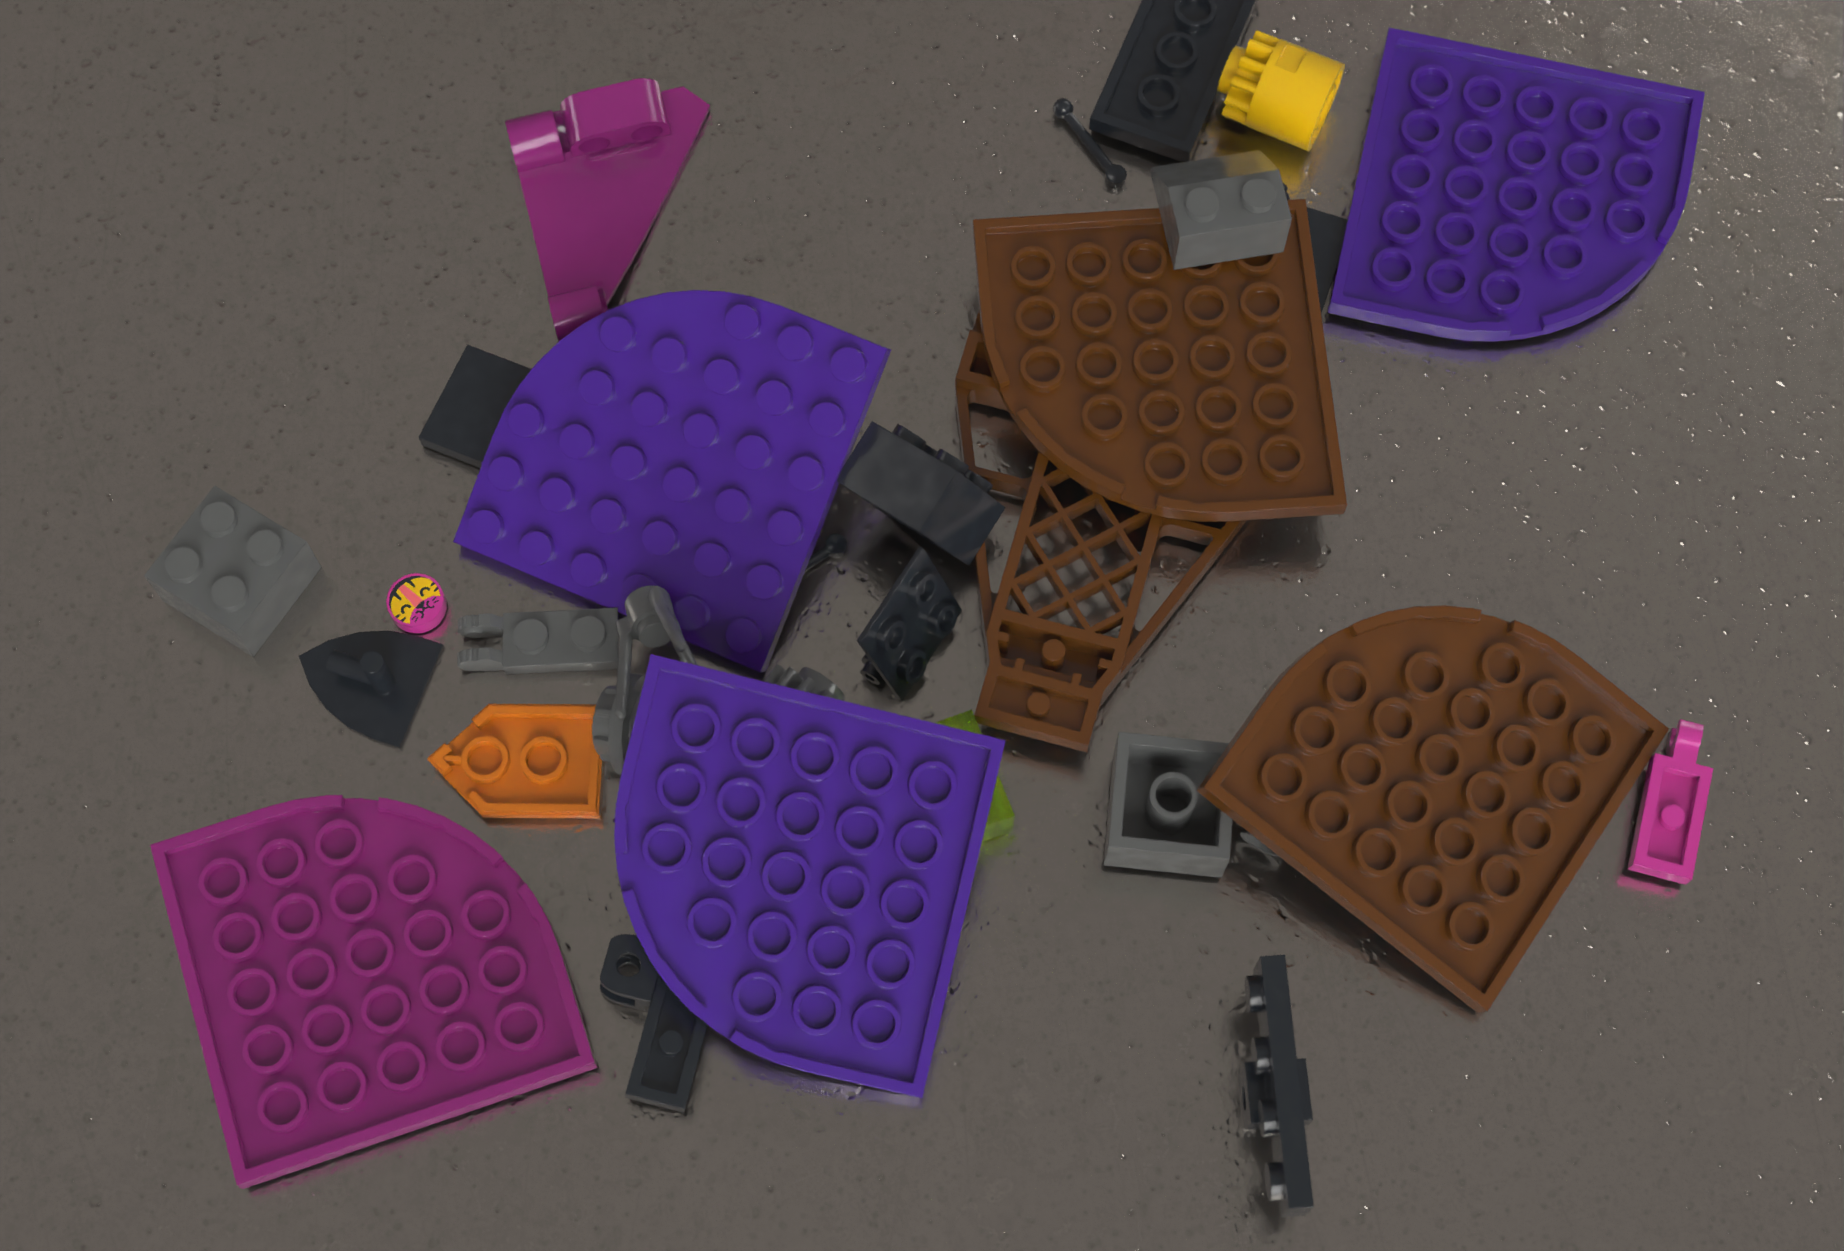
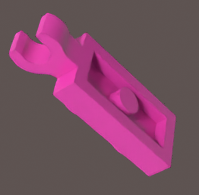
(1672, 808)

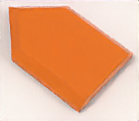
(526, 762)

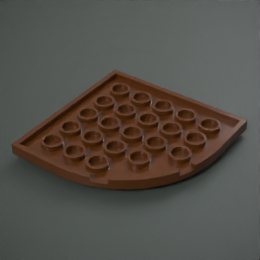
(1160, 382)
(1438, 781)

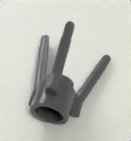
(653, 624)

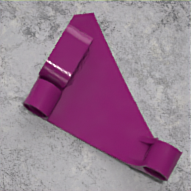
(598, 183)

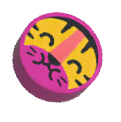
(416, 603)

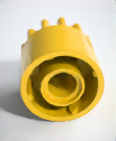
(1280, 89)

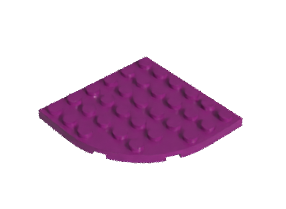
(361, 976)

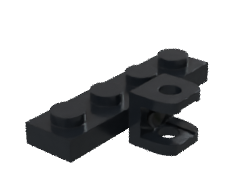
(670, 1034)
(1277, 1088)

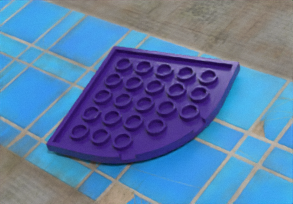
(1508, 190)
(678, 454)
(801, 866)

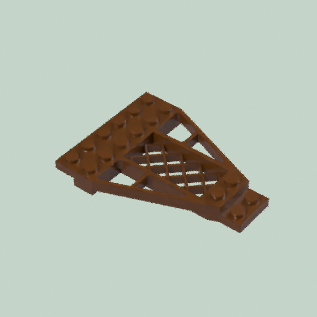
(1042, 673)

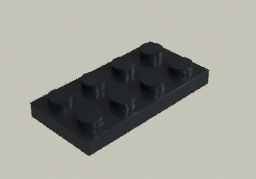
(1170, 73)

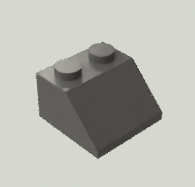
(1222, 208)

